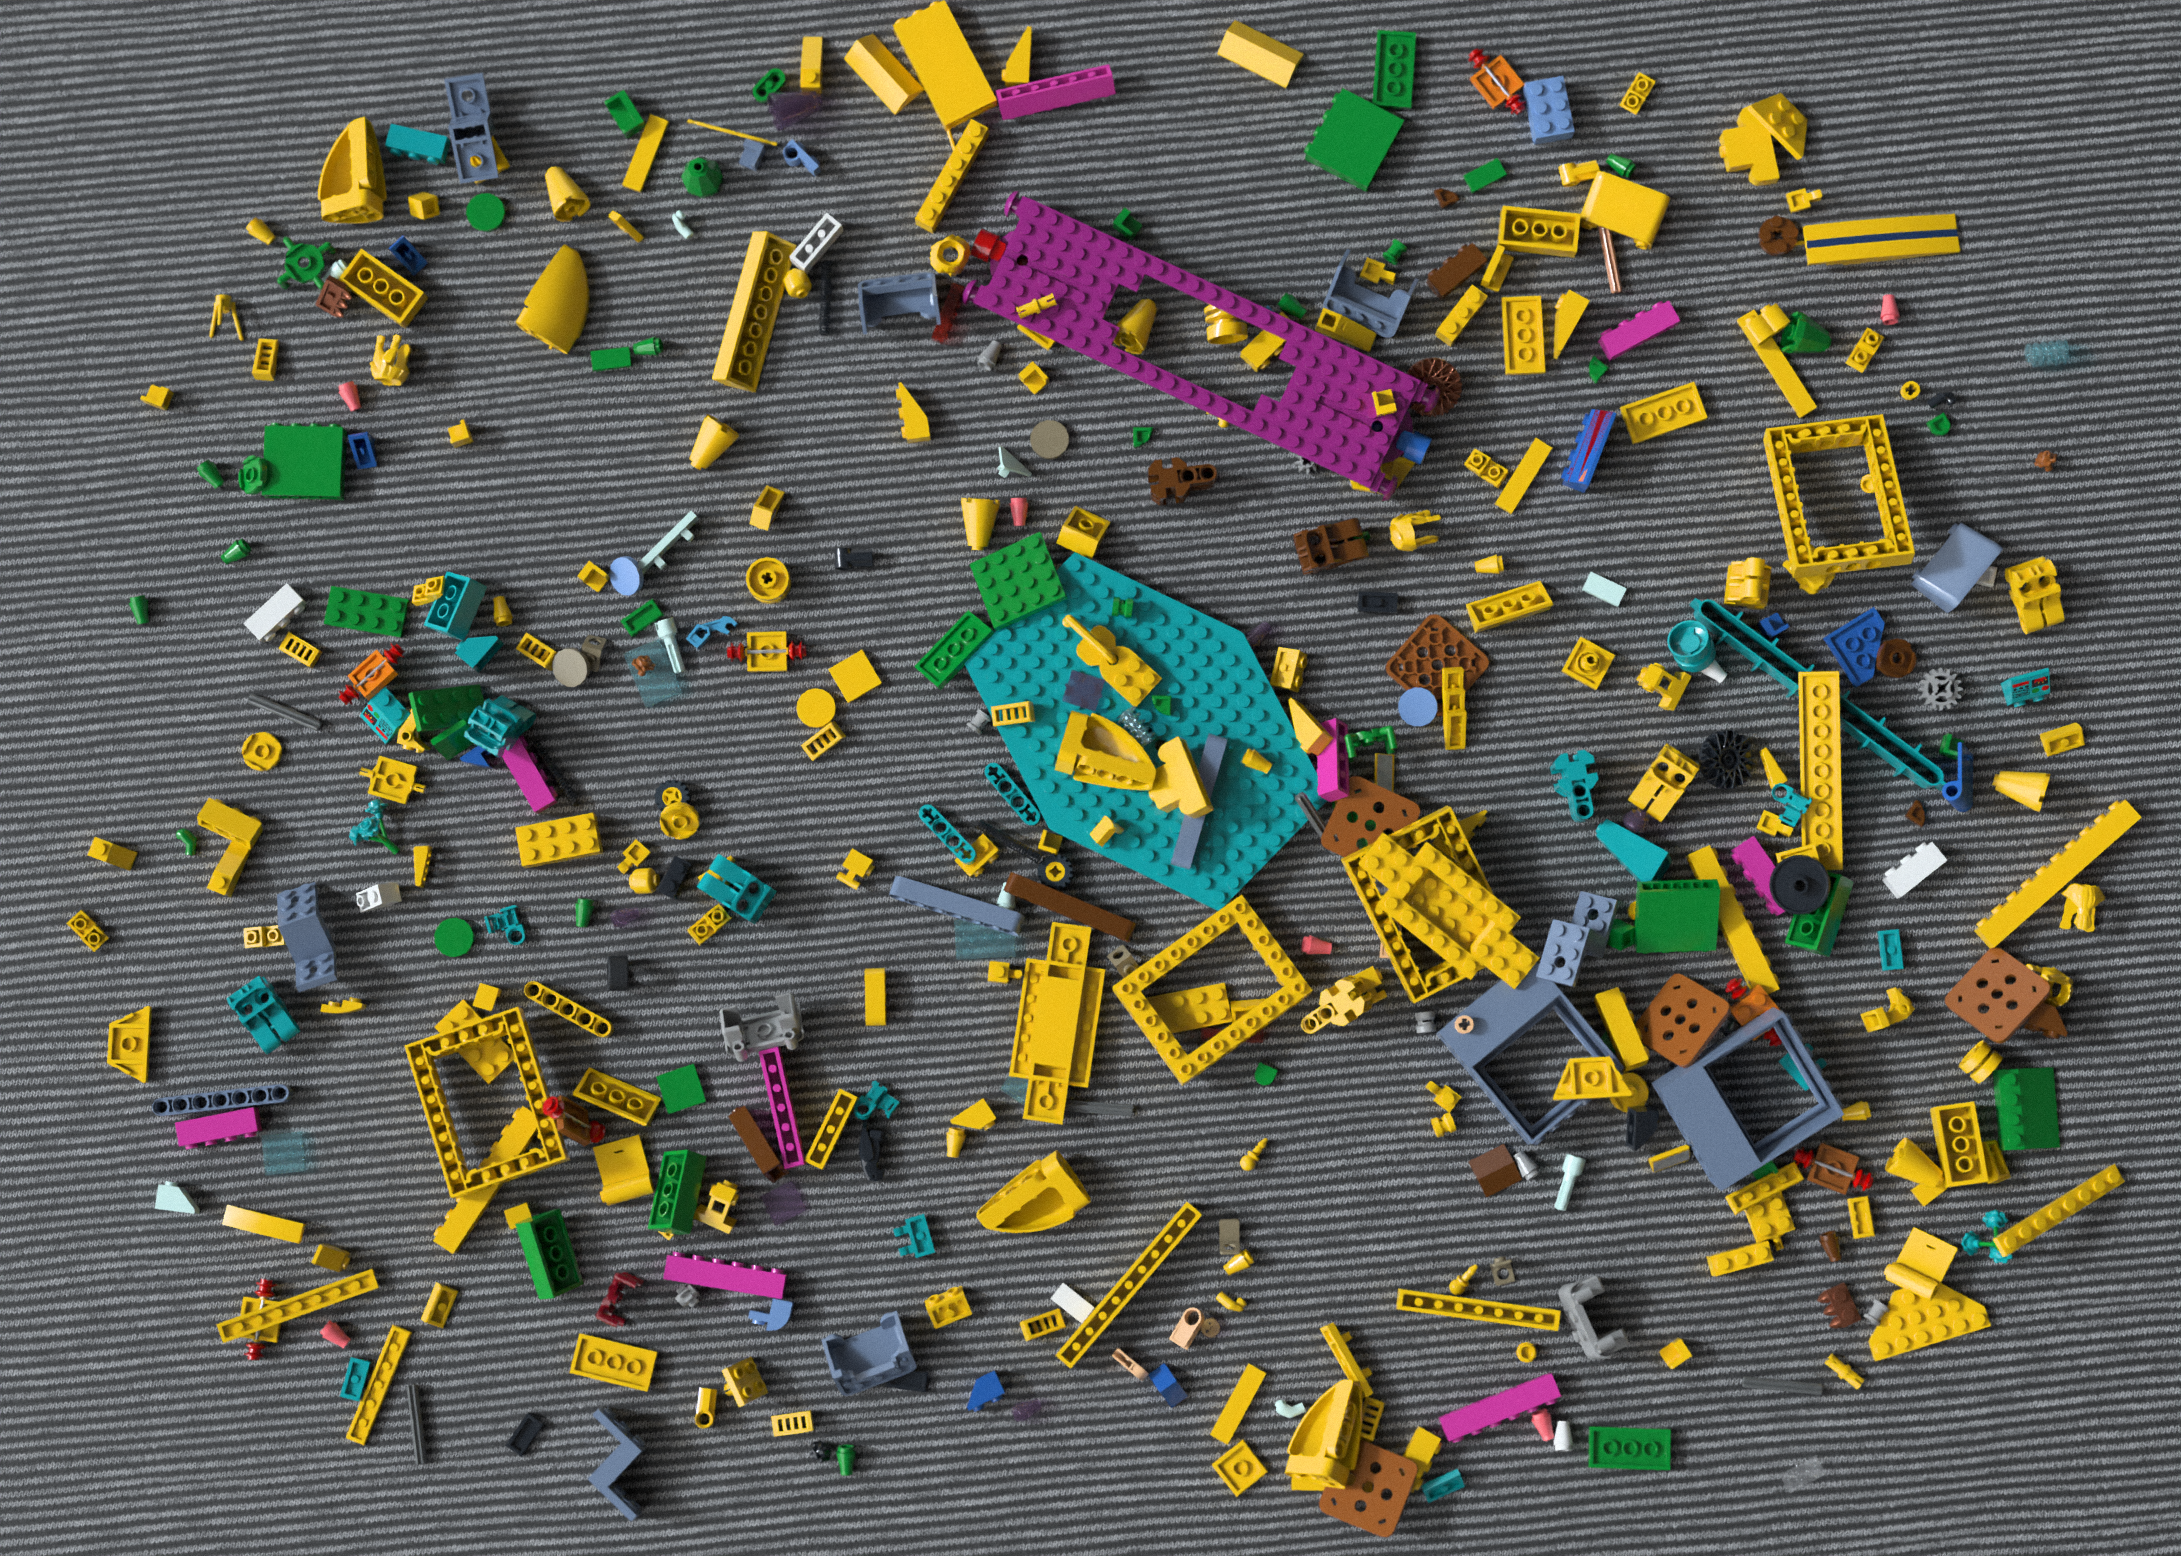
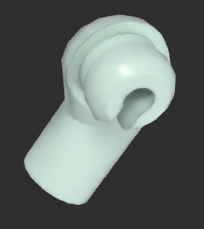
(680, 225)
(1287, 1410)

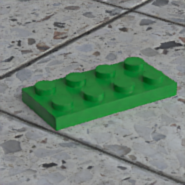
(1394, 69)
(366, 612)
(953, 650)
(444, 706)
(1629, 1448)

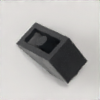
(1641, 1125)

